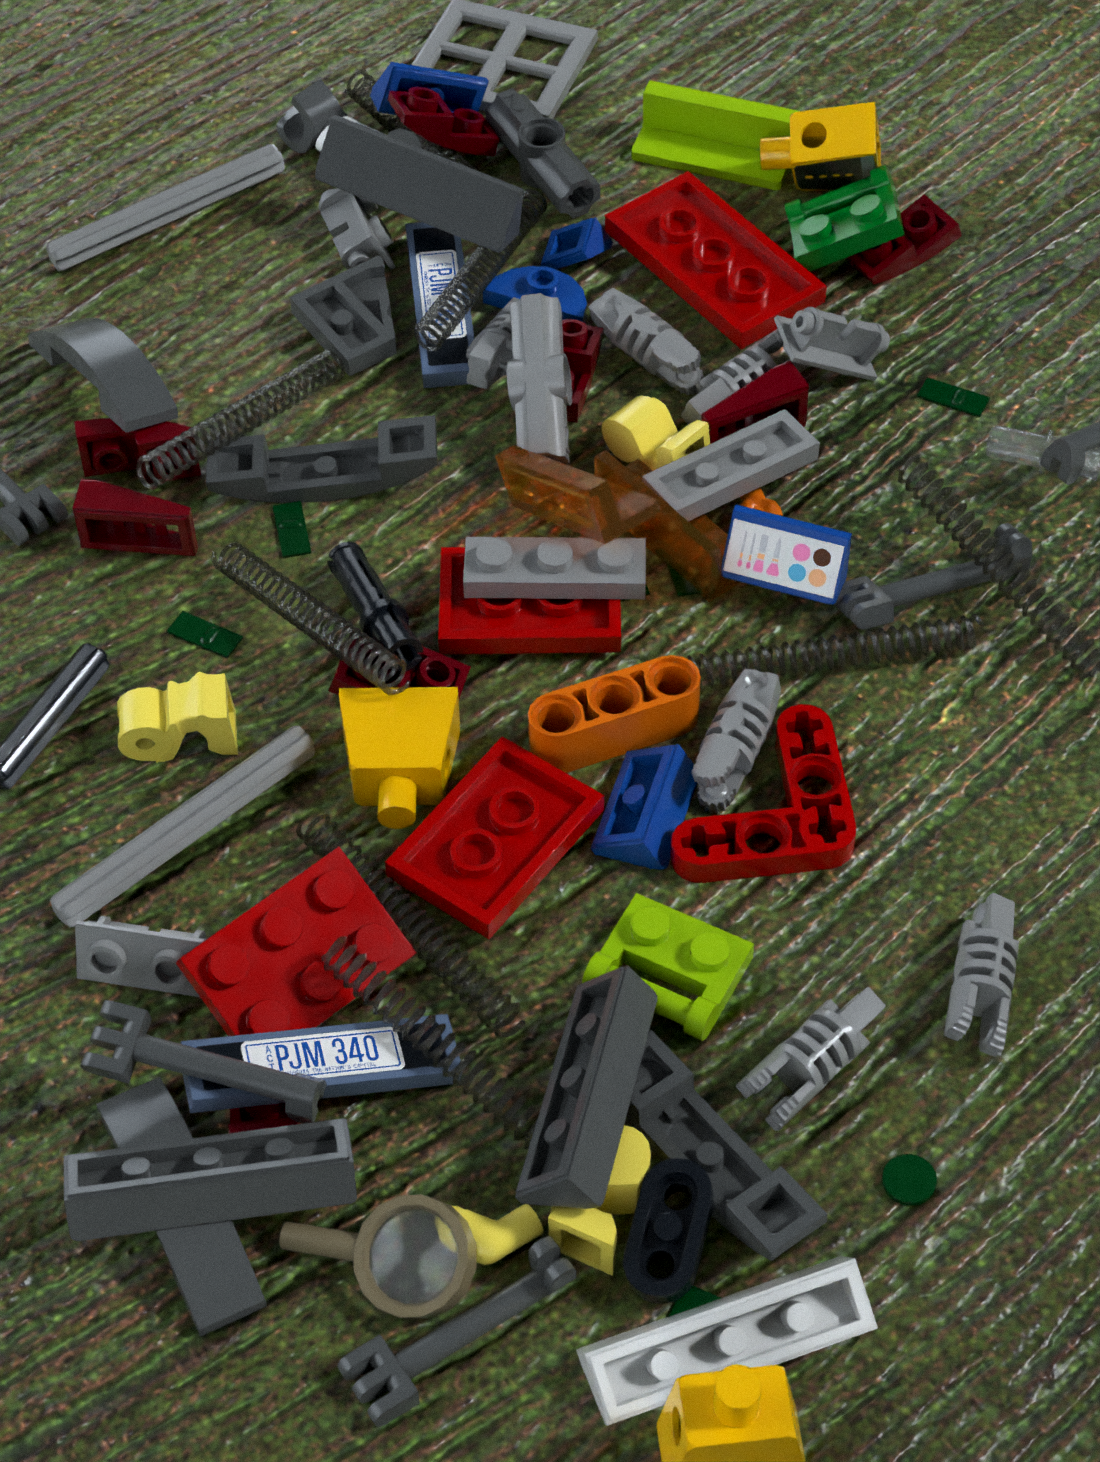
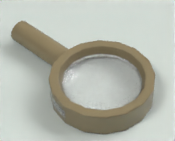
(408, 1256)

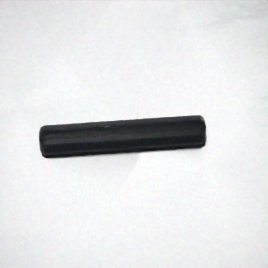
(50, 712)

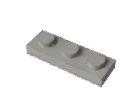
(734, 465)
(554, 568)

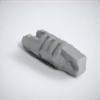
(648, 340)
(491, 350)
(735, 375)
(735, 738)
(984, 975)
(814, 1054)

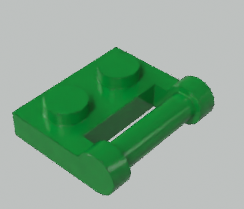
(845, 220)

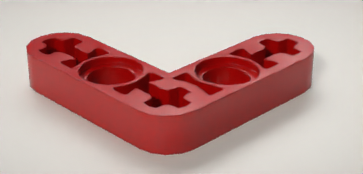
(792, 826)

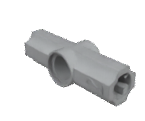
(539, 377)

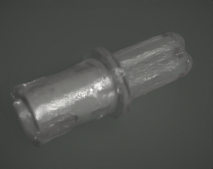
(1028, 448)

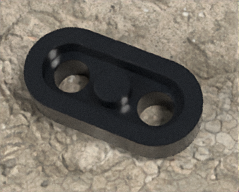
(668, 1233)

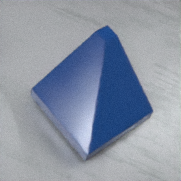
(575, 243)

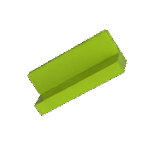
(709, 134)

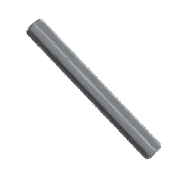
(165, 207)
(182, 826)

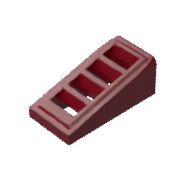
(766, 395)
(123, 520)

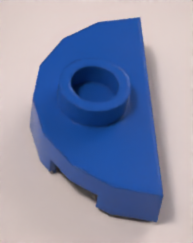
(538, 280)

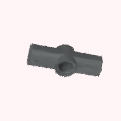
(542, 153)

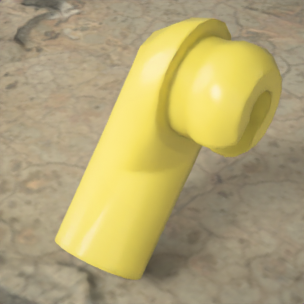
(504, 1236)

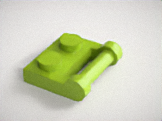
(680, 953)

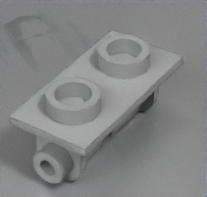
(354, 229)
(832, 343)
(134, 955)

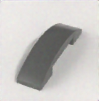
(126, 380)
(326, 470)
(750, 1200)
(204, 1258)

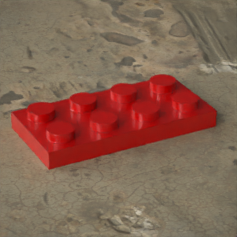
(714, 258)

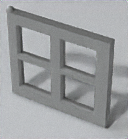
(515, 27)

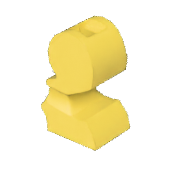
(648, 432)
(157, 720)
(591, 1232)

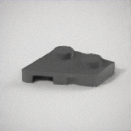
(350, 315)

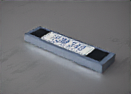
(433, 263)
(347, 1056)

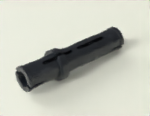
(379, 613)

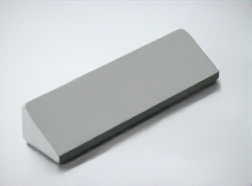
(745, 1328)

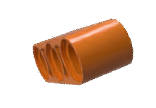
(615, 713)

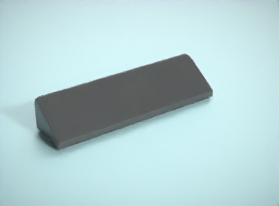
(420, 184)
(588, 1093)
(208, 1179)

